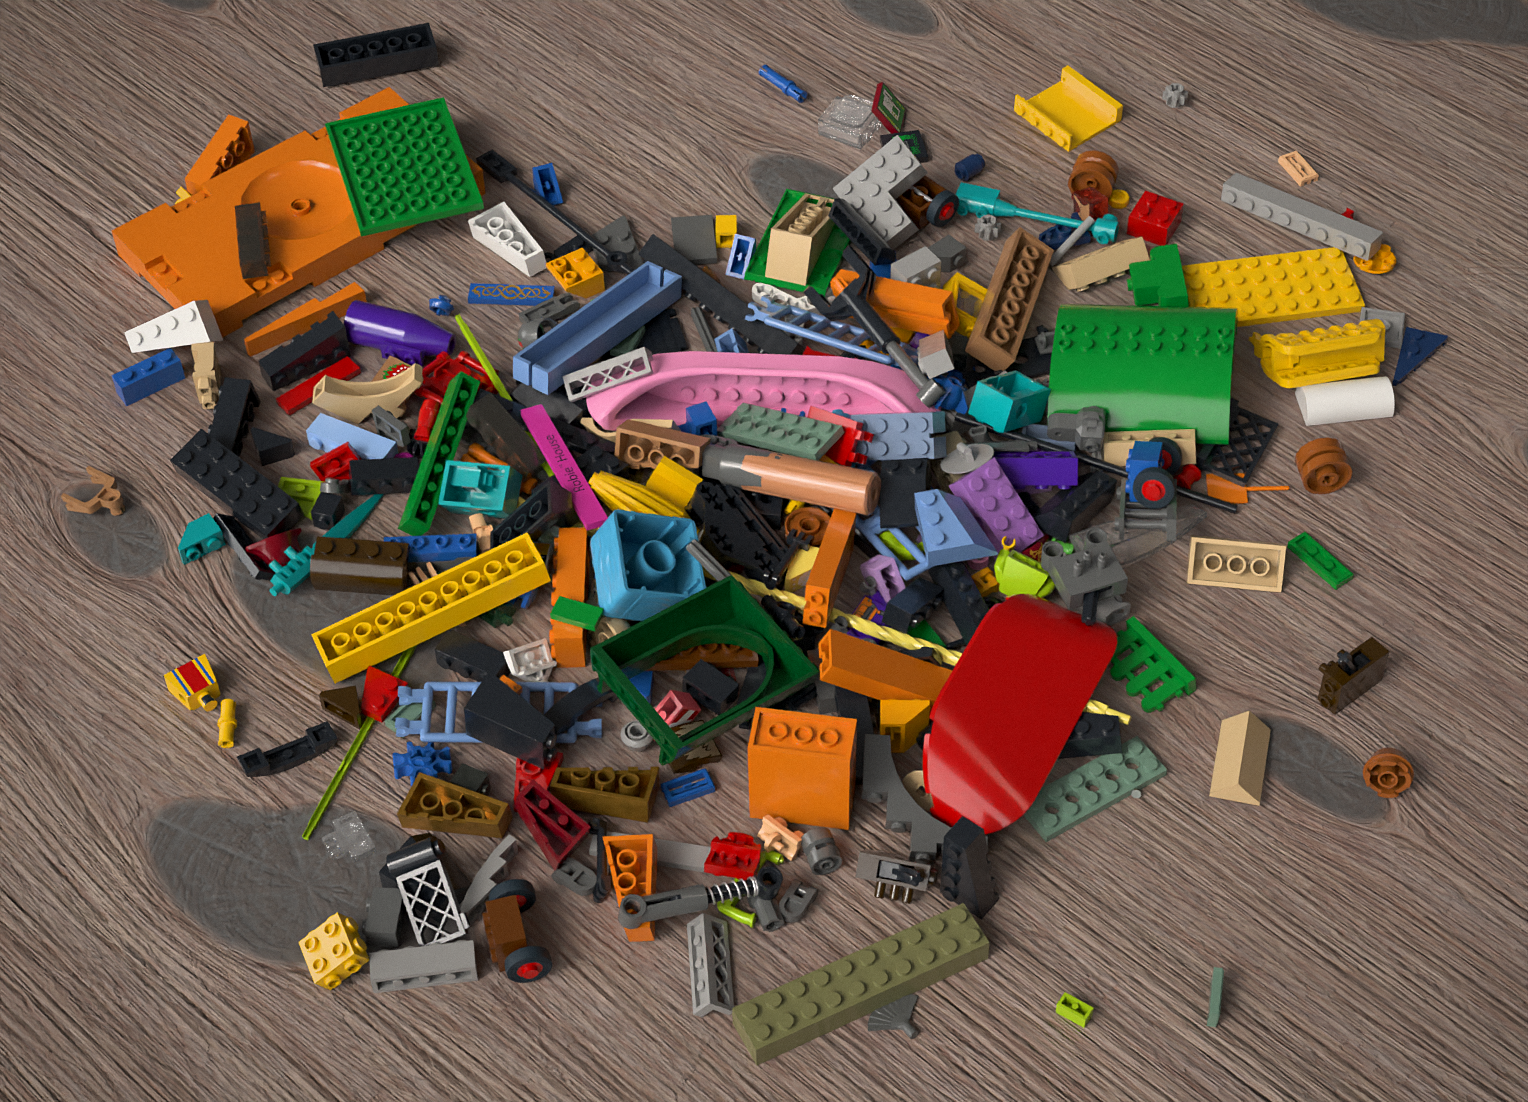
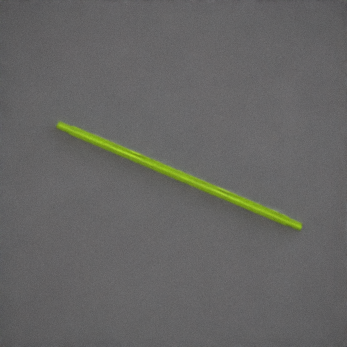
(490, 371)
(350, 756)

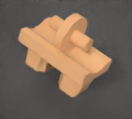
(779, 838)

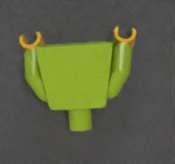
(1021, 573)

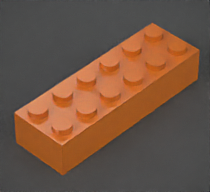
(571, 582)

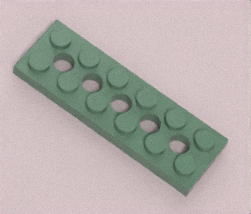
(780, 431)
(1090, 802)

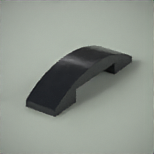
(576, 703)
(288, 755)

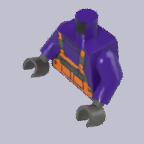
(870, 608)

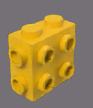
(334, 951)

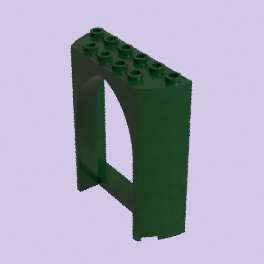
(713, 615)

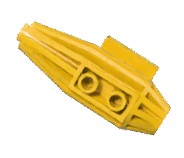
(664, 494)

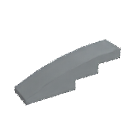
(490, 874)

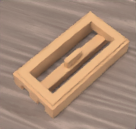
(1295, 169)

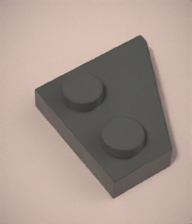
(390, 427)

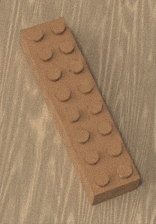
(1009, 300)

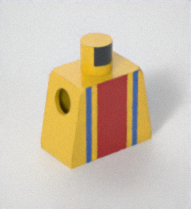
(194, 684)

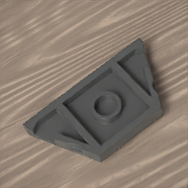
(617, 237)

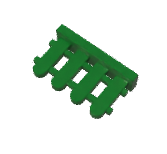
(1165, 664)

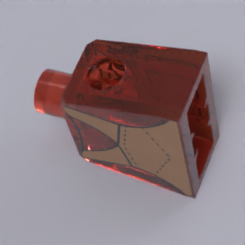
(1090, 203)

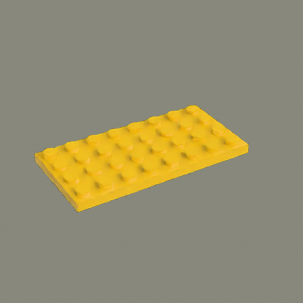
(1276, 286)

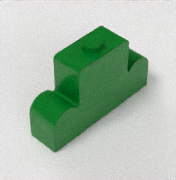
(1159, 278)

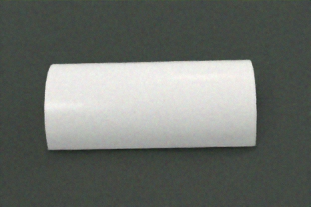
(1346, 400)

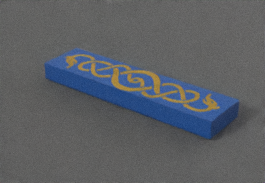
(509, 294)

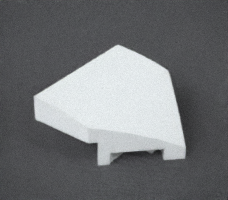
(531, 661)

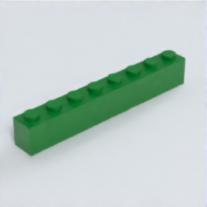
(440, 447)

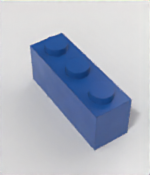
(148, 376)

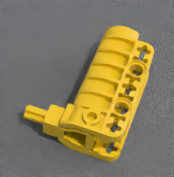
(1321, 354)

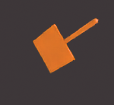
(1231, 492)

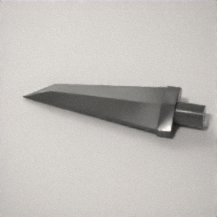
(1015, 445)

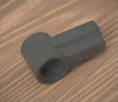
(767, 912)

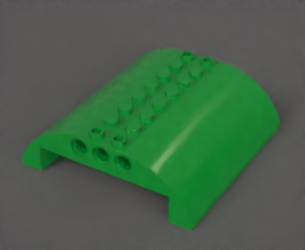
(1146, 366)

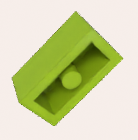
(1074, 1010)

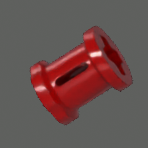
(1188, 476)

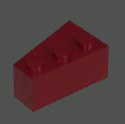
(551, 823)

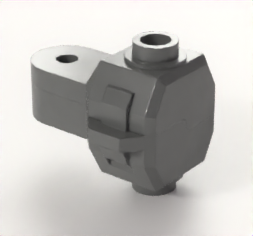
(1083, 428)

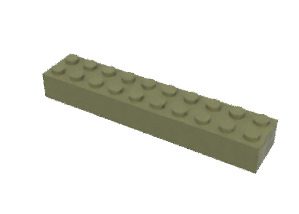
(859, 983)

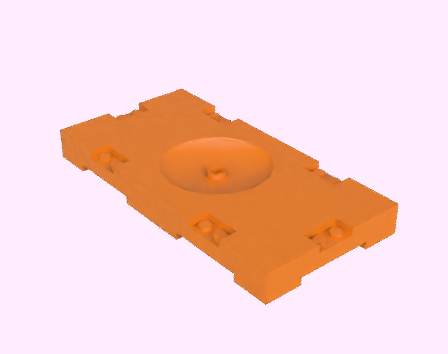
(312, 231)

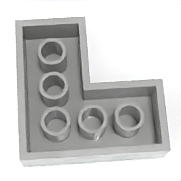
(878, 184)

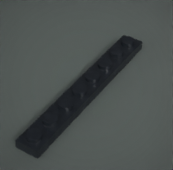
(573, 437)

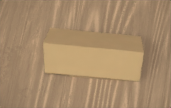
(1240, 759)

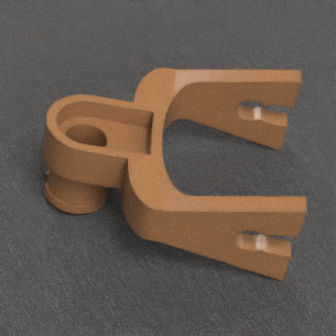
(107, 497)

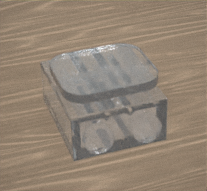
(849, 121)

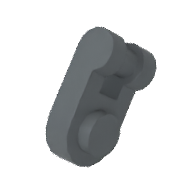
(333, 485)
(581, 882)
(794, 907)

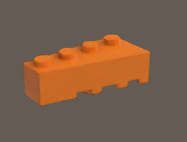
(227, 149)
(633, 872)

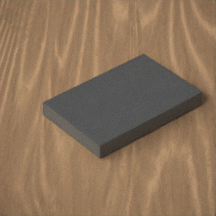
(695, 238)

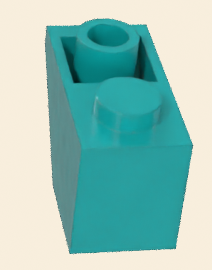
(200, 539)

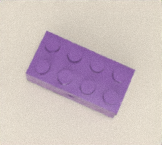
(997, 506)

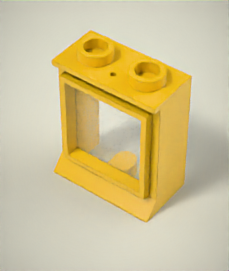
(968, 301)

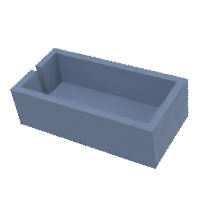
(902, 435)

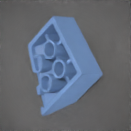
(949, 529)

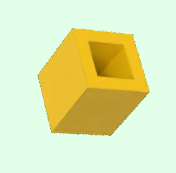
(725, 230)

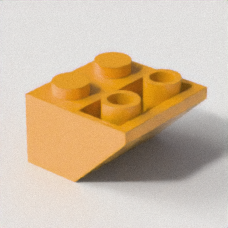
(578, 273)
(903, 721)

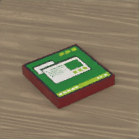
(888, 109)

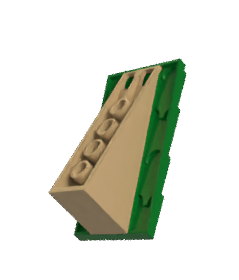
(799, 245)

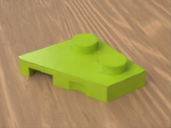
(302, 491)

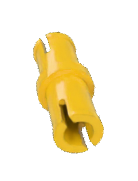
(227, 723)

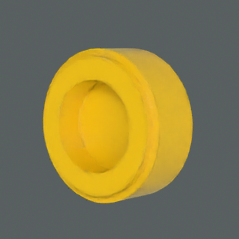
(1119, 199)

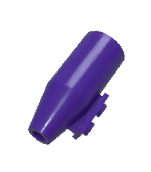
(396, 332)

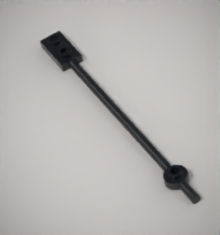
(503, 171)

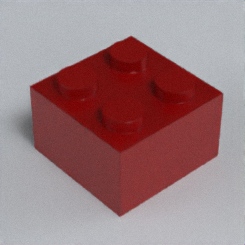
(1155, 218)

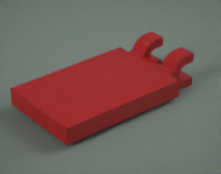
(844, 448)

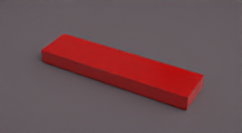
(303, 393)

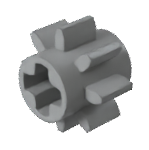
(1175, 95)
(987, 227)

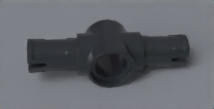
(783, 615)

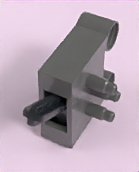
(1085, 575)

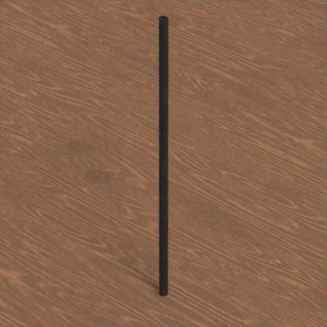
(1094, 462)

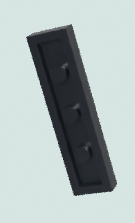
(238, 541)

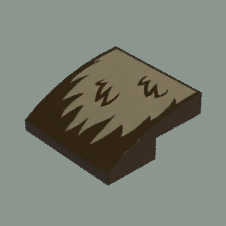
(704, 754)

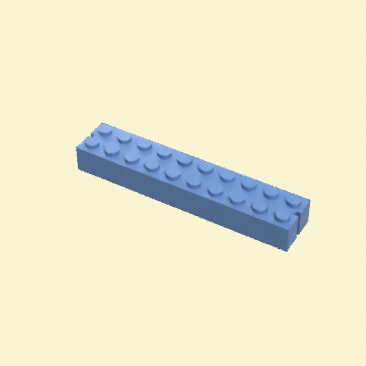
(596, 327)

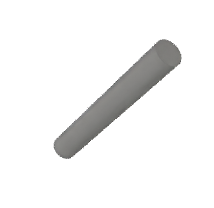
(1071, 240)

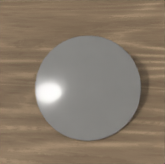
(966, 458)

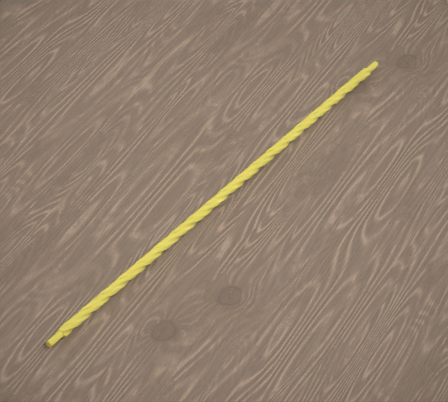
(870, 628)

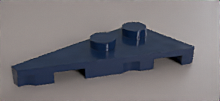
(1057, 235)
(1415, 349)

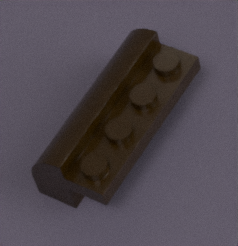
(360, 566)

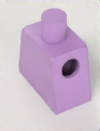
(886, 575)

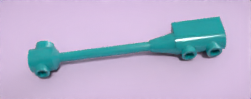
(987, 202)

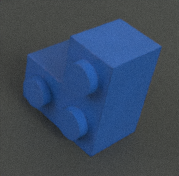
(699, 420)

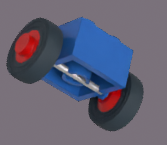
(1150, 471)

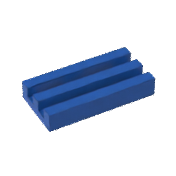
(688, 791)

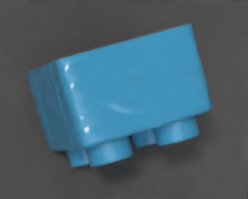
(644, 564)

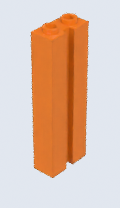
(910, 305)
(829, 568)
(878, 670)

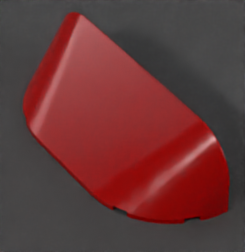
(1011, 709)

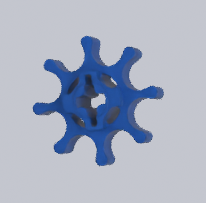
(422, 760)

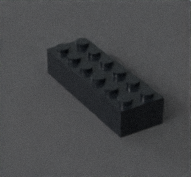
(376, 54)
(236, 486)

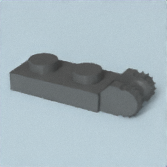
(552, 308)

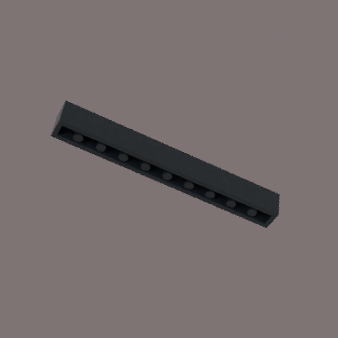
(719, 300)

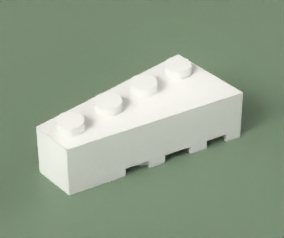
(508, 238)
(177, 328)

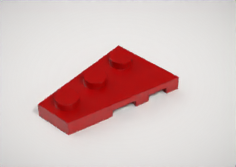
(527, 772)

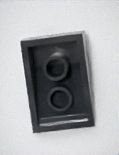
(898, 484)

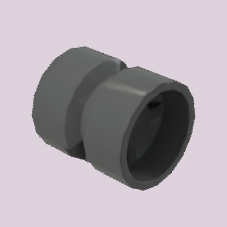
(821, 851)

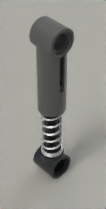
(696, 898)

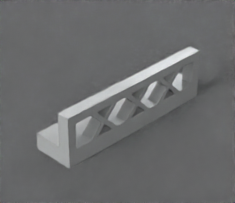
(606, 370)
(704, 962)

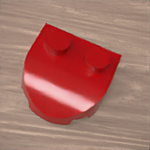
(733, 856)

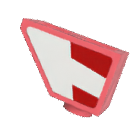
(677, 708)

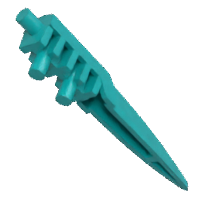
(298, 568)

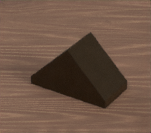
(343, 704)

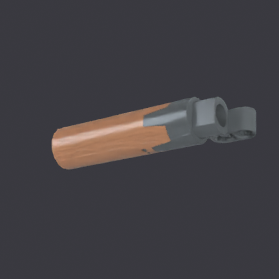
(791, 476)

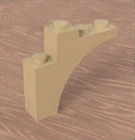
(357, 399)

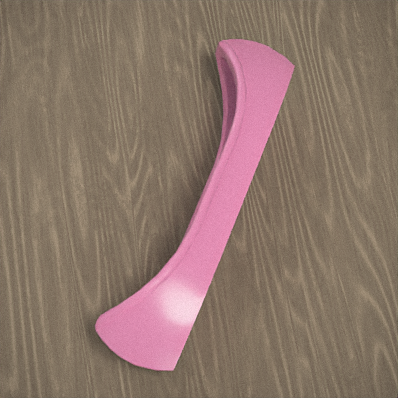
(754, 379)

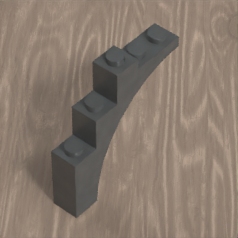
(902, 812)

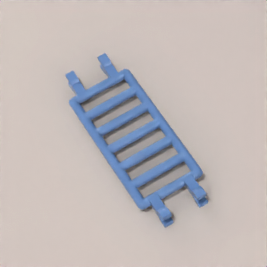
(776, 311)
(425, 696)

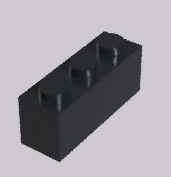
(382, 475)
(913, 605)
(470, 657)

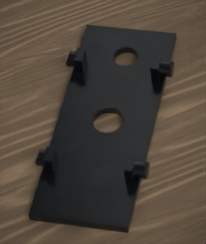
(1035, 366)

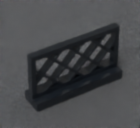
(1208, 452)

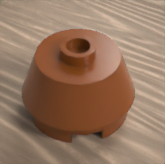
(1388, 772)

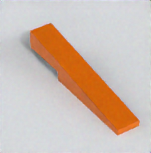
(302, 318)

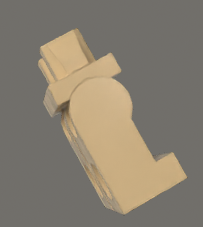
(207, 373)

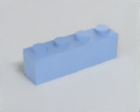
(329, 433)

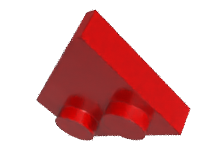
(335, 463)
(380, 694)

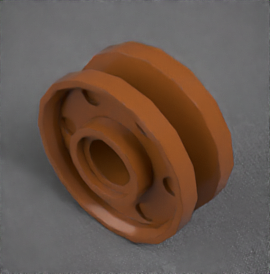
(810, 521)

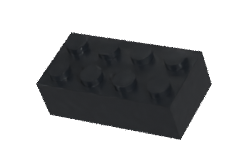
(591, 461)

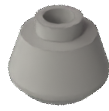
(635, 736)

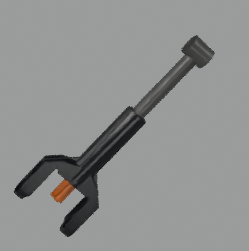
(854, 302)

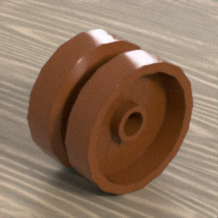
(1094, 170)
(1323, 466)

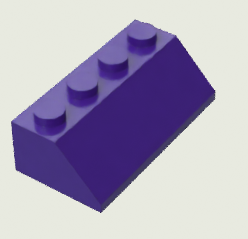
(1039, 468)

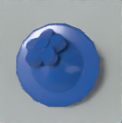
(441, 306)

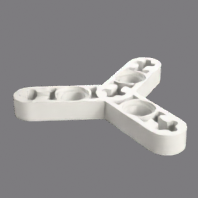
(761, 289)

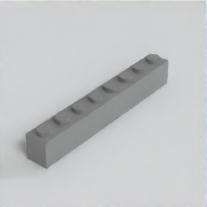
(1302, 216)

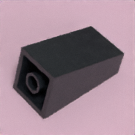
(509, 723)

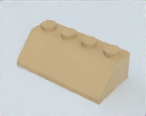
(1101, 264)
(1236, 563)

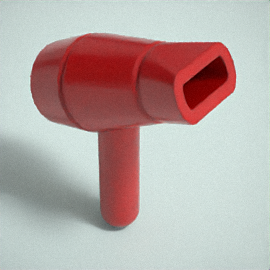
(426, 420)

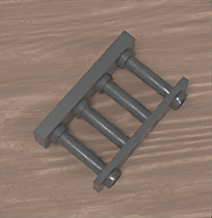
(1167, 514)

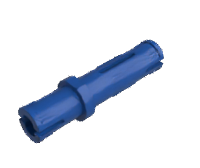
(787, 86)

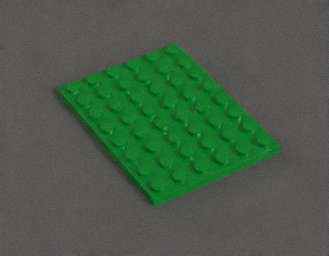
(403, 166)

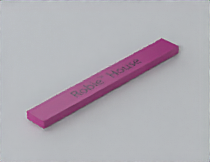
(564, 466)

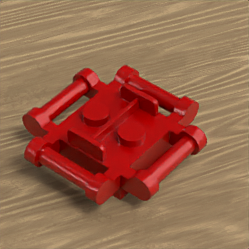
(445, 370)

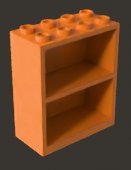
(802, 767)

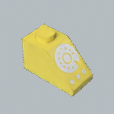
(800, 569)

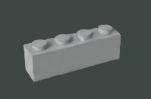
(935, 355)
(423, 966)

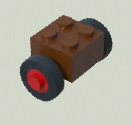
(929, 203)
(507, 935)

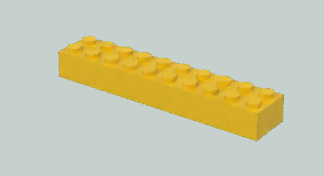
(431, 607)

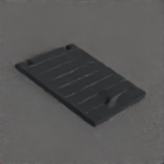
(661, 335)

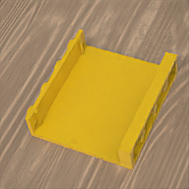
(1070, 110)

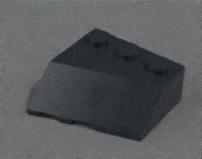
(555, 404)

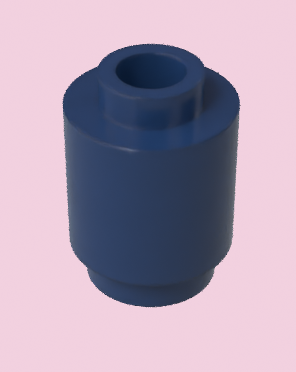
(969, 166)

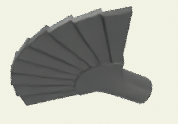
(895, 1016)

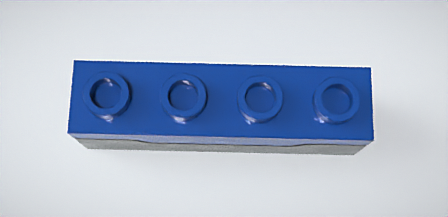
(440, 550)

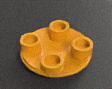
(1380, 263)

